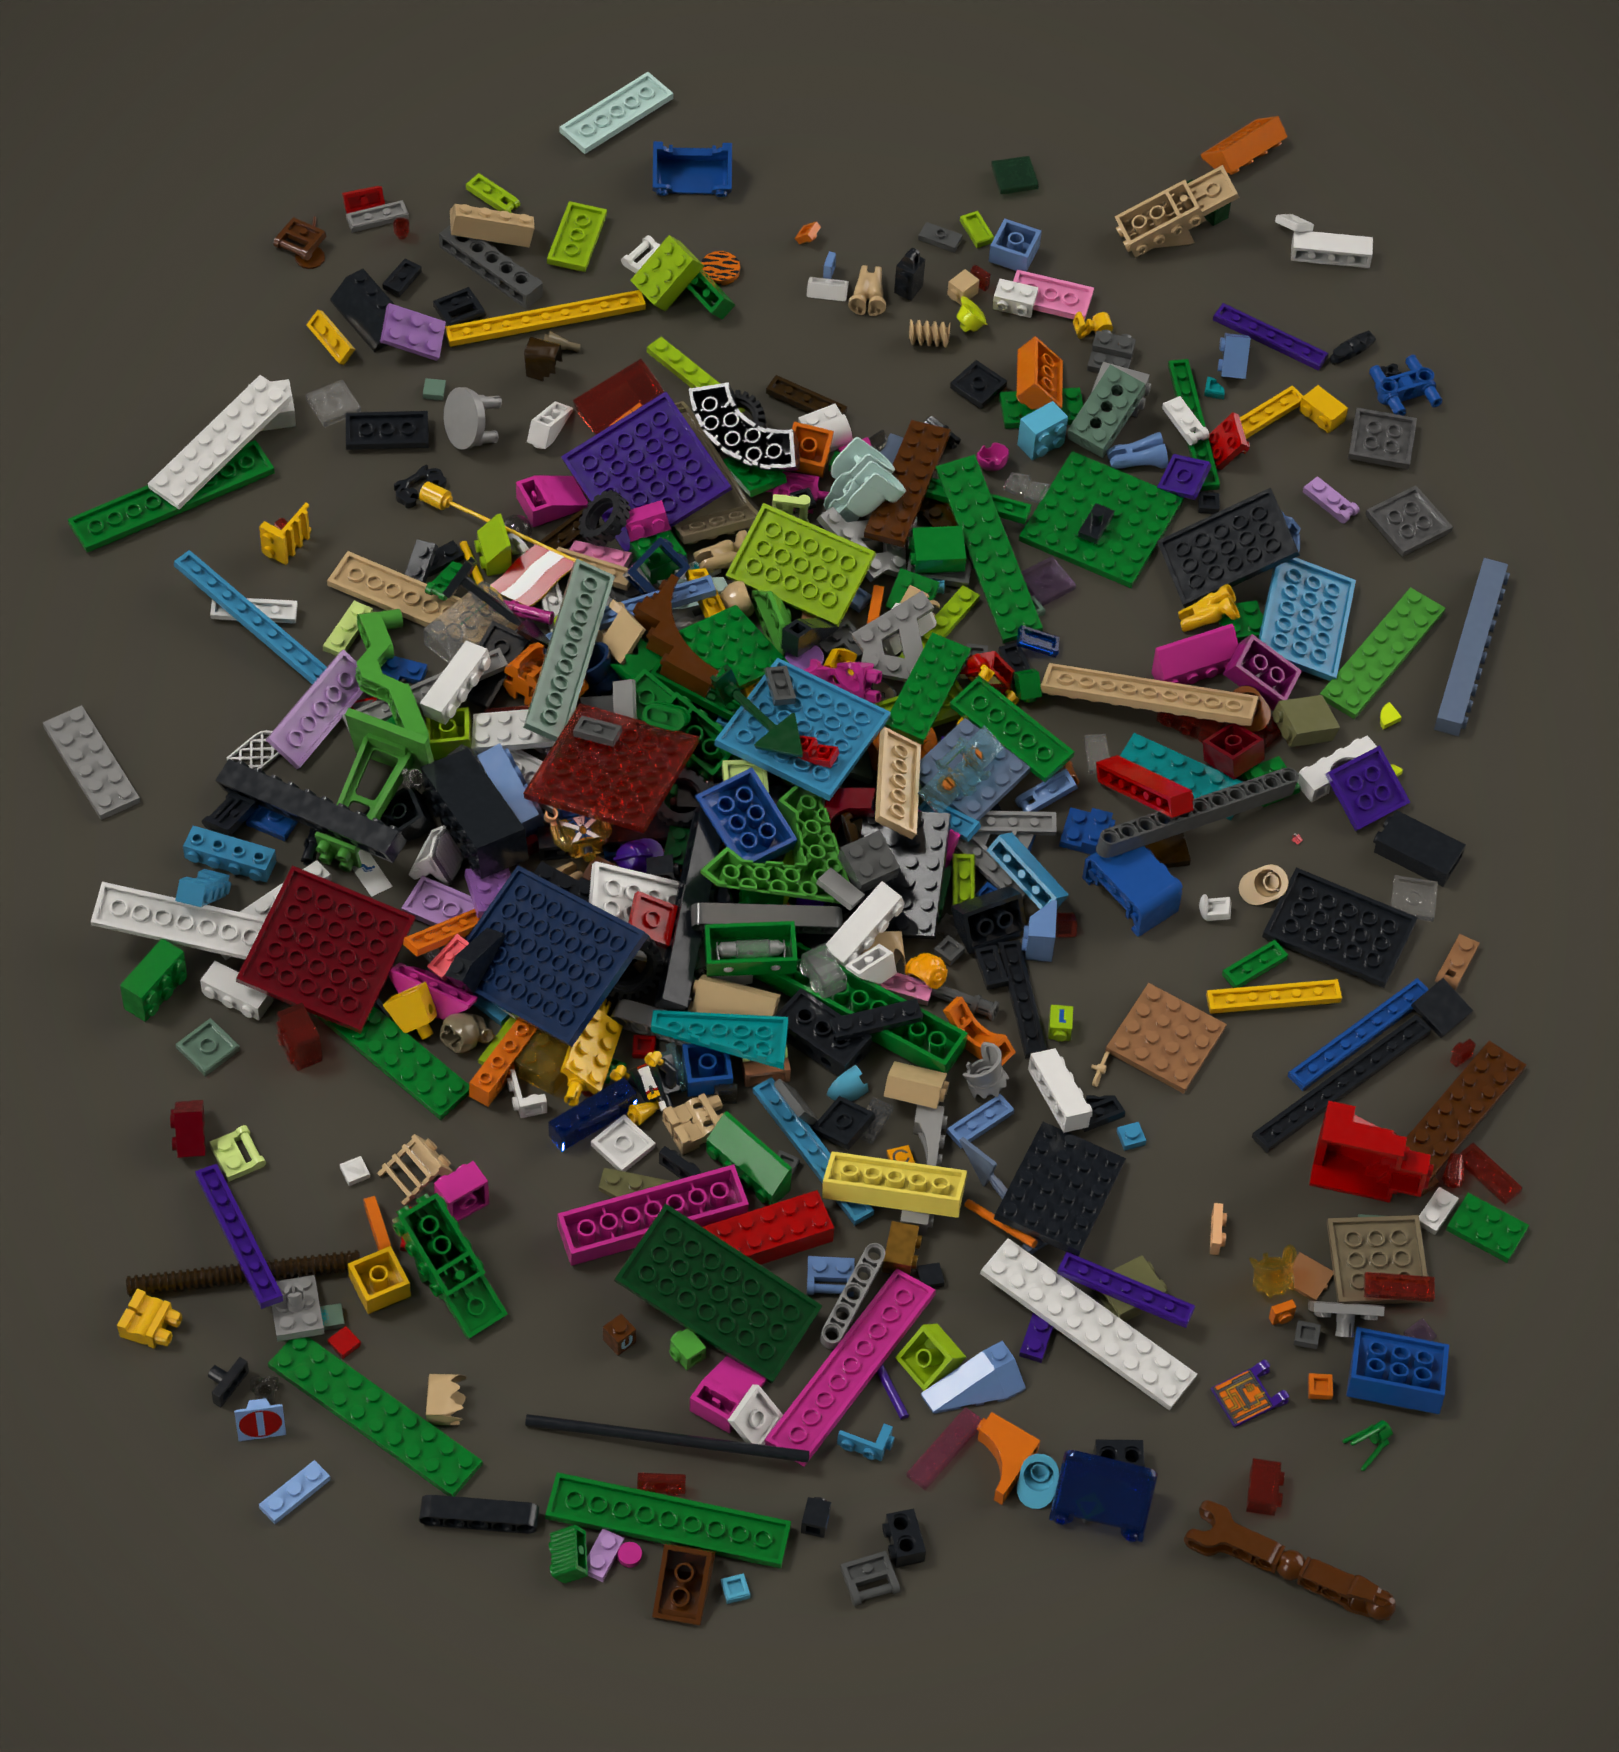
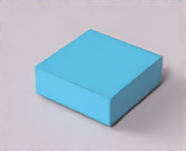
(735, 1588)

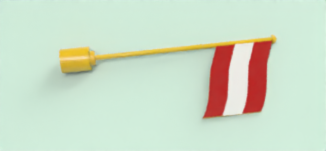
(531, 573)

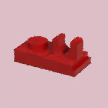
(363, 199)

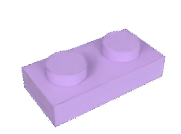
(603, 1554)

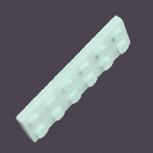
(616, 112)

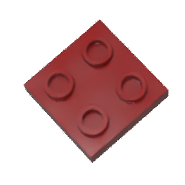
(1228, 441)

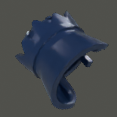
(599, 672)

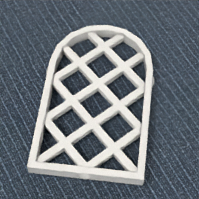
(250, 741)

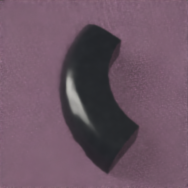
(738, 435)

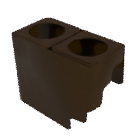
(541, 358)

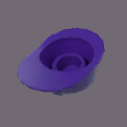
(634, 854)

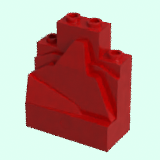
(1366, 1159)

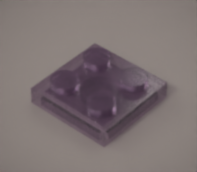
(1047, 581)

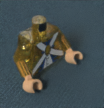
(579, 835)

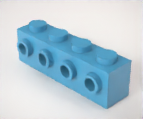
(229, 854)
(1026, 870)

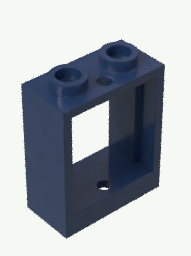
(666, 546)

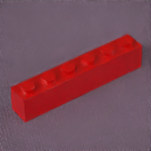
(1145, 786)

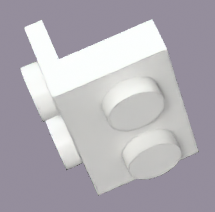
(1015, 298)

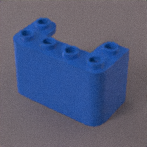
(1138, 885)

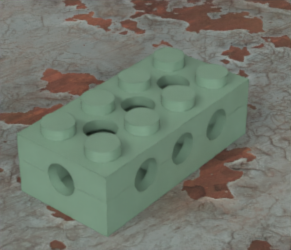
(1102, 399)

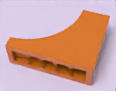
(1010, 1448)

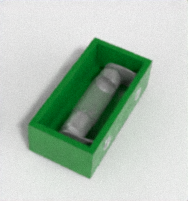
(750, 948)

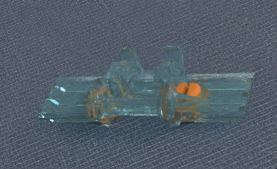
(966, 775)

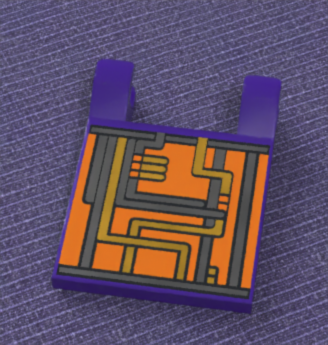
(1245, 1396)

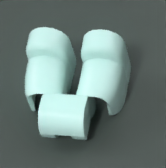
(861, 481)

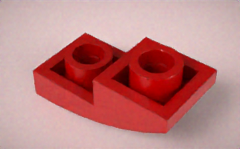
(818, 754)

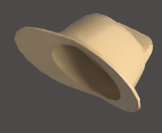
(1263, 884)

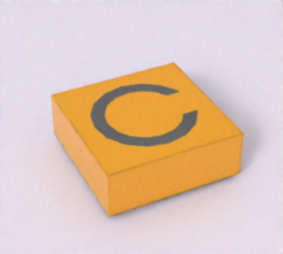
(900, 1154)

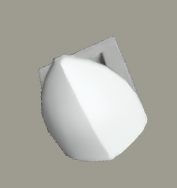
(1215, 908)

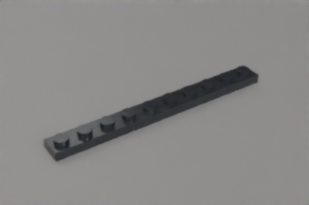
(1341, 1083)

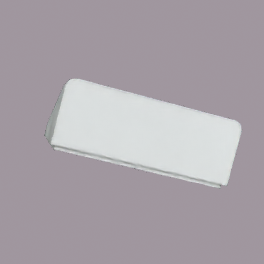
(827, 289)

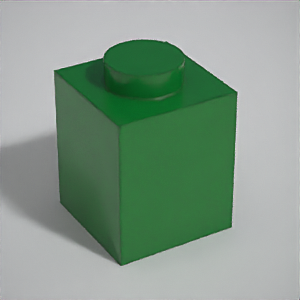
(1027, 685)

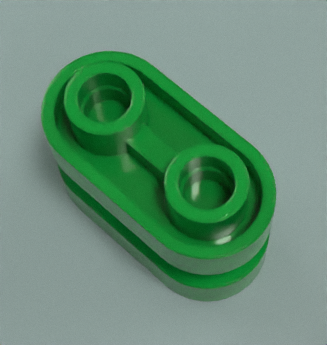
(666, 716)

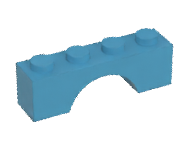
(204, 889)

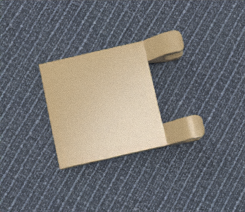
(622, 633)

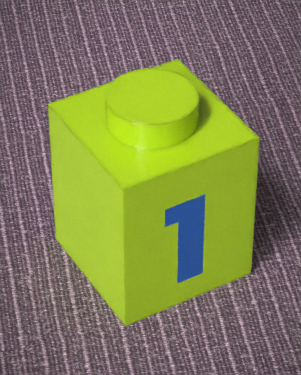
(1060, 1022)

